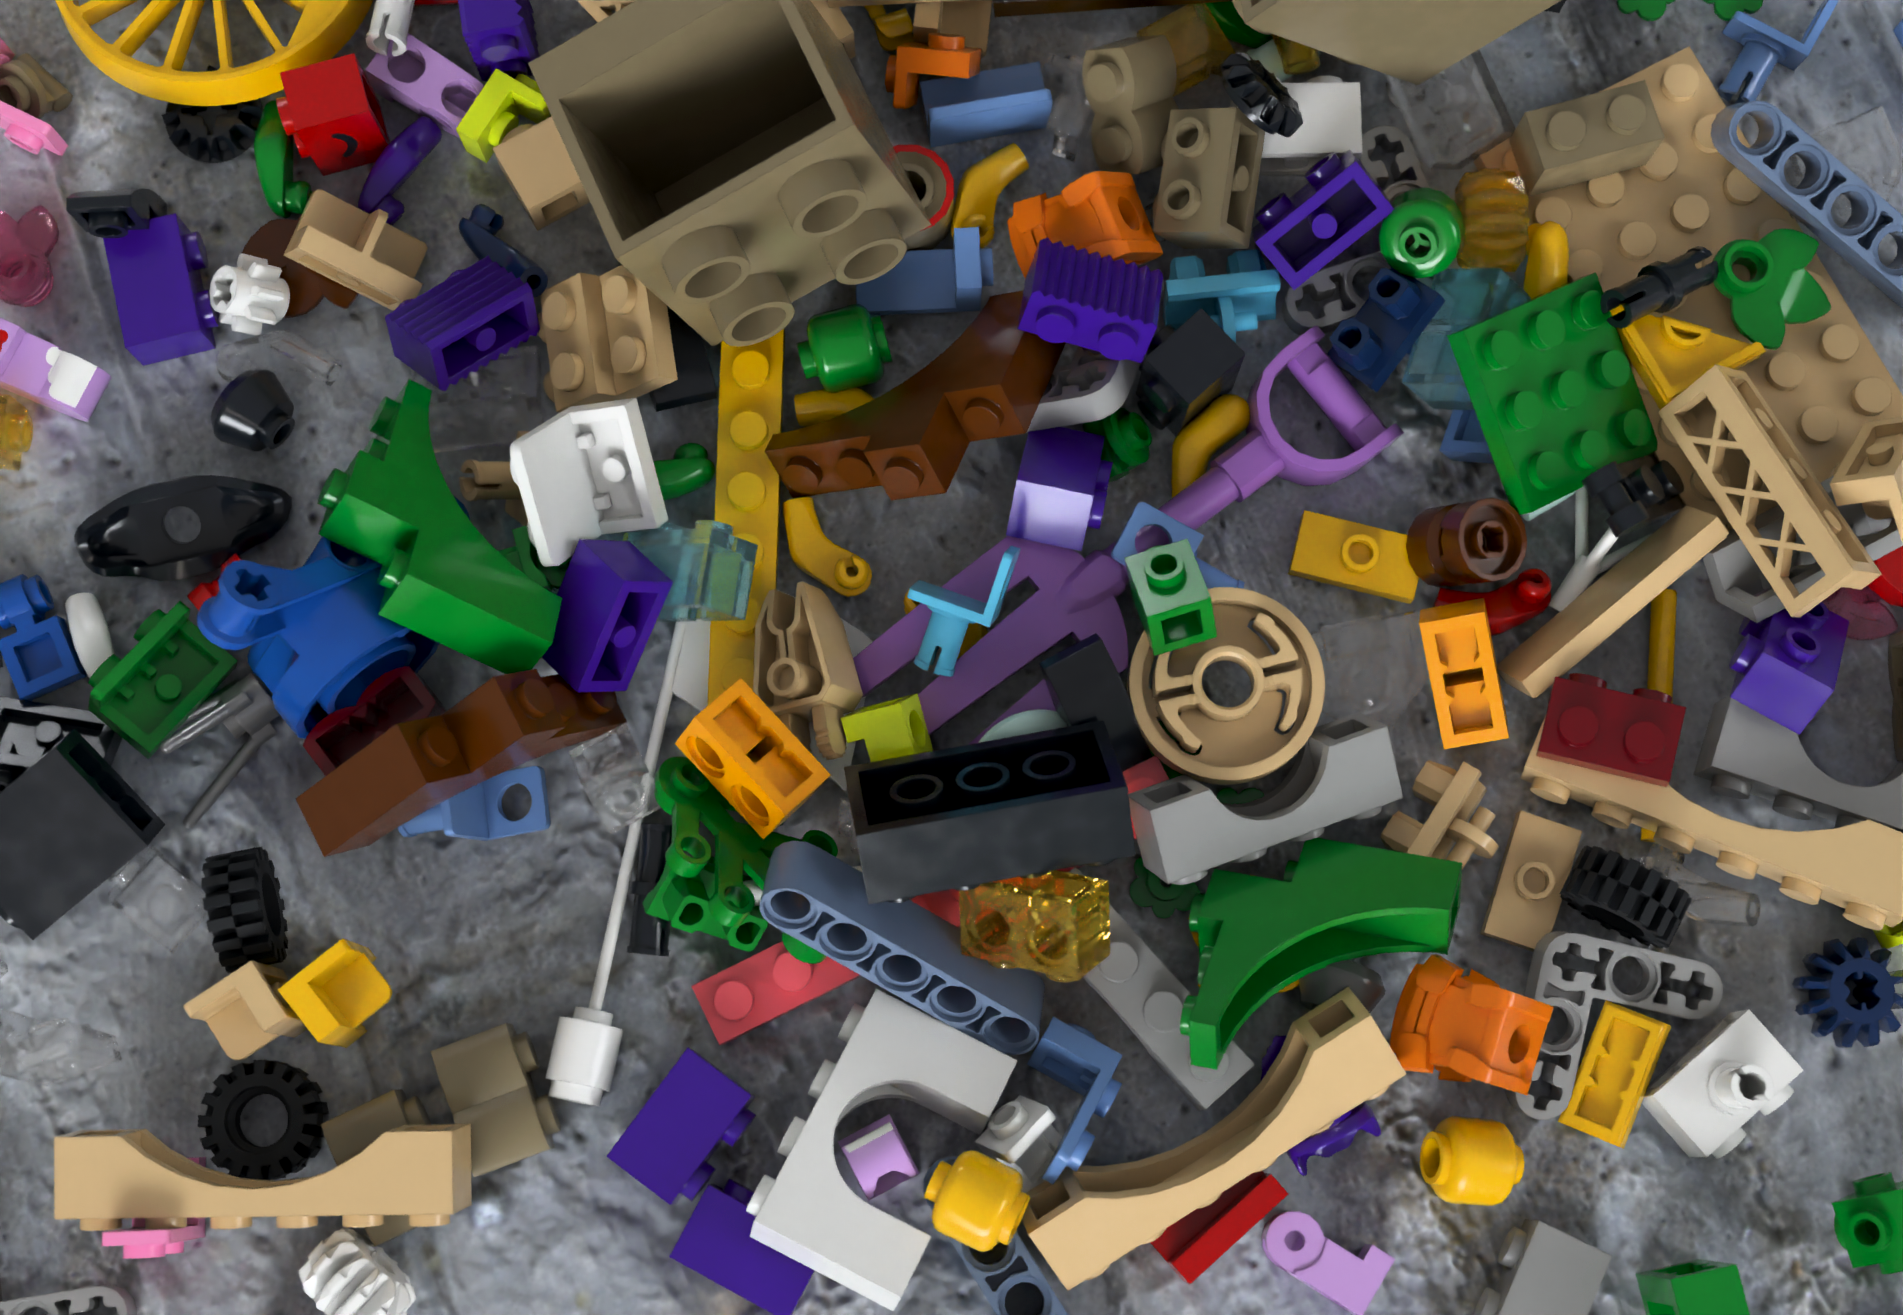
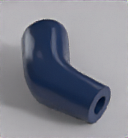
(480, 237)

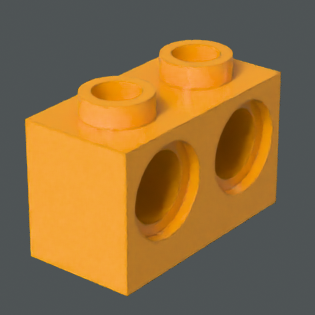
(1463, 673)
(752, 758)

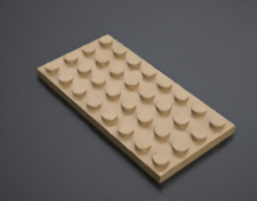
(1689, 196)

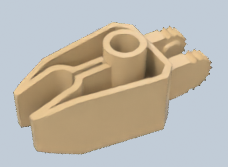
(806, 667)

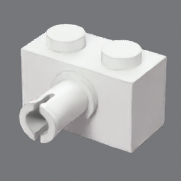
(1722, 1085)

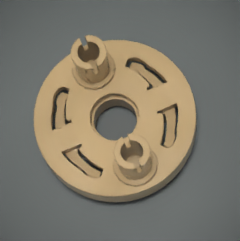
(1238, 740)

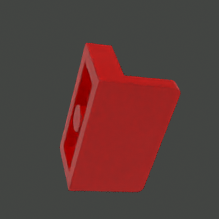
(1210, 1231)

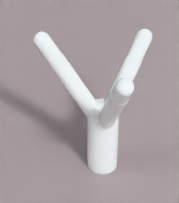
(1587, 565)

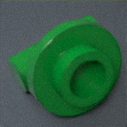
(1125, 441)

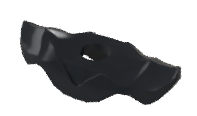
(132, 538)

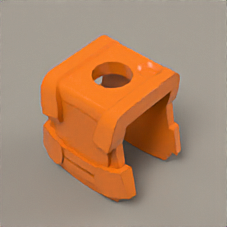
(1091, 213)
(1467, 1027)

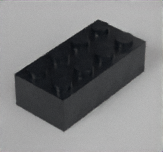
(989, 812)

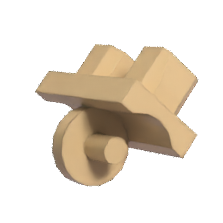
(1455, 799)

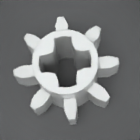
(249, 294)

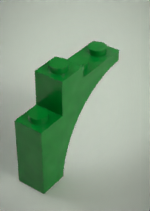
(434, 560)
(1328, 909)

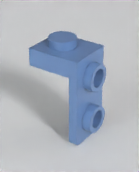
(933, 279)
(1086, 1066)

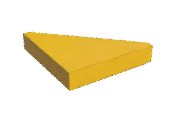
(1676, 353)

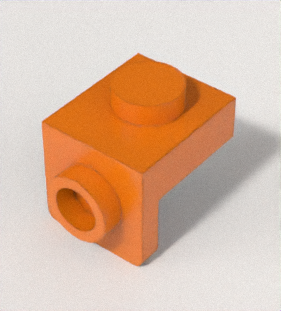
(941, 56)

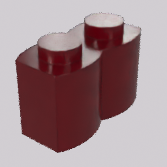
(388, 700)

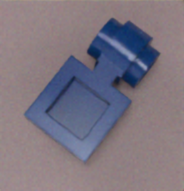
(41, 650)

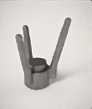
(242, 709)

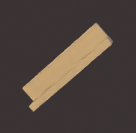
(1787, 476)

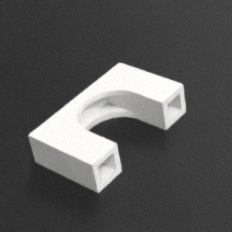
(809, 1206)

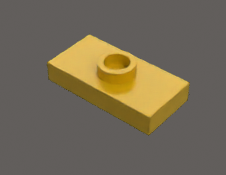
(1353, 557)
(1615, 1073)

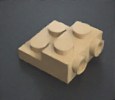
(604, 339)

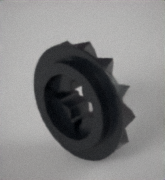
(1260, 95)
(231, 134)

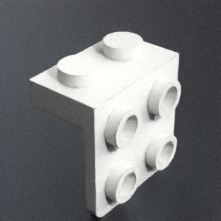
(586, 477)

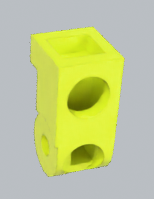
(889, 728)

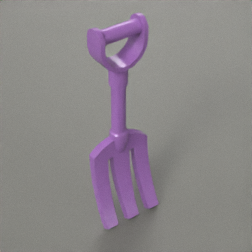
(1079, 593)

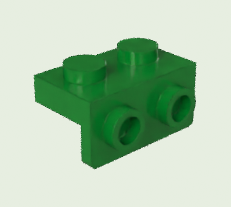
(158, 680)

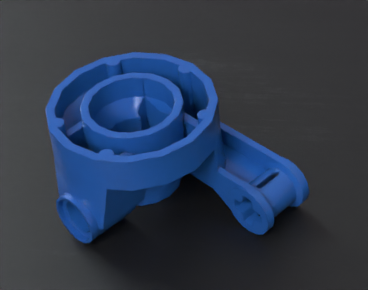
(312, 630)

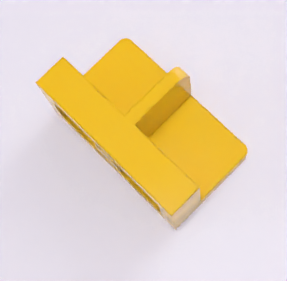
(338, 993)

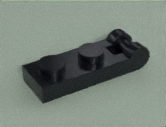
(1636, 492)

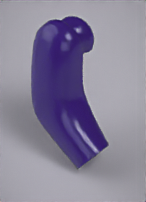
(396, 165)

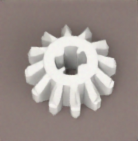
(355, 1277)

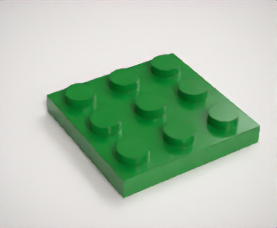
(1553, 393)

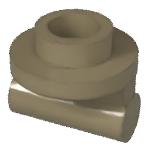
(31, 87)

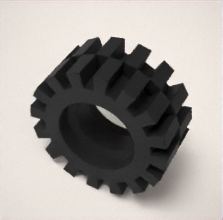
(1626, 897)
(244, 908)
(224, 1114)

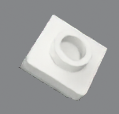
(1022, 1138)

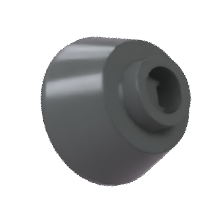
(1335, 977)

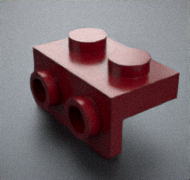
(1611, 729)

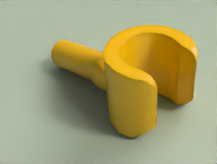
(891, 28)

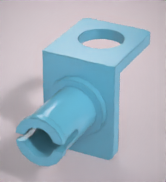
(953, 614)

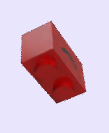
(333, 114)

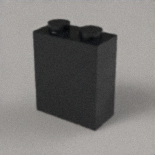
(65, 833)

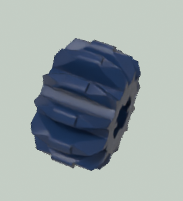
(1828, 992)

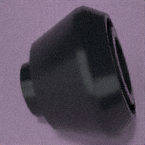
(253, 412)

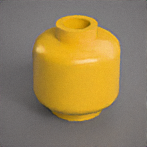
(1471, 1161)
(977, 1200)

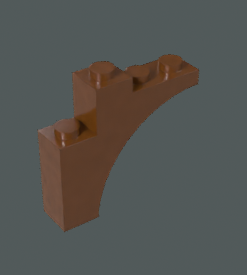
(921, 428)
(442, 755)

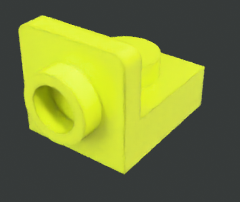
(497, 112)

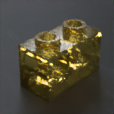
(1038, 924)

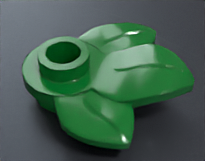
(1777, 288)

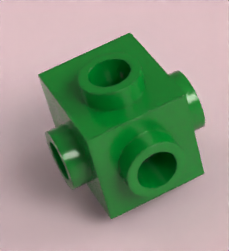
(1872, 1223)

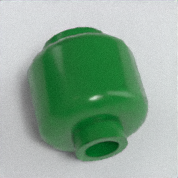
(1420, 213)
(845, 348)

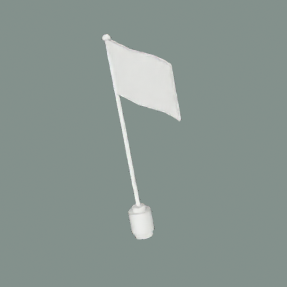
(587, 1044)

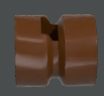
(1467, 543)

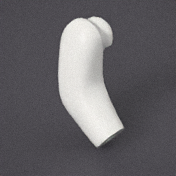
(88, 631)

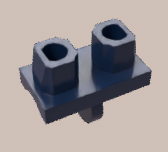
(1384, 327)

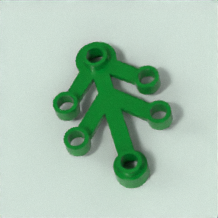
(691, 799)

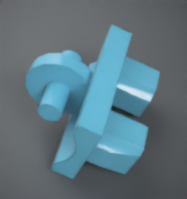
(1230, 299)

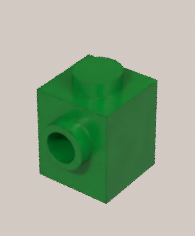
(1171, 596)

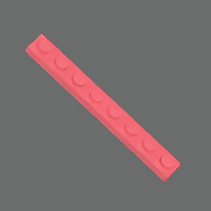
(779, 983)

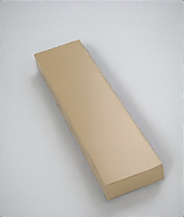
(1612, 600)

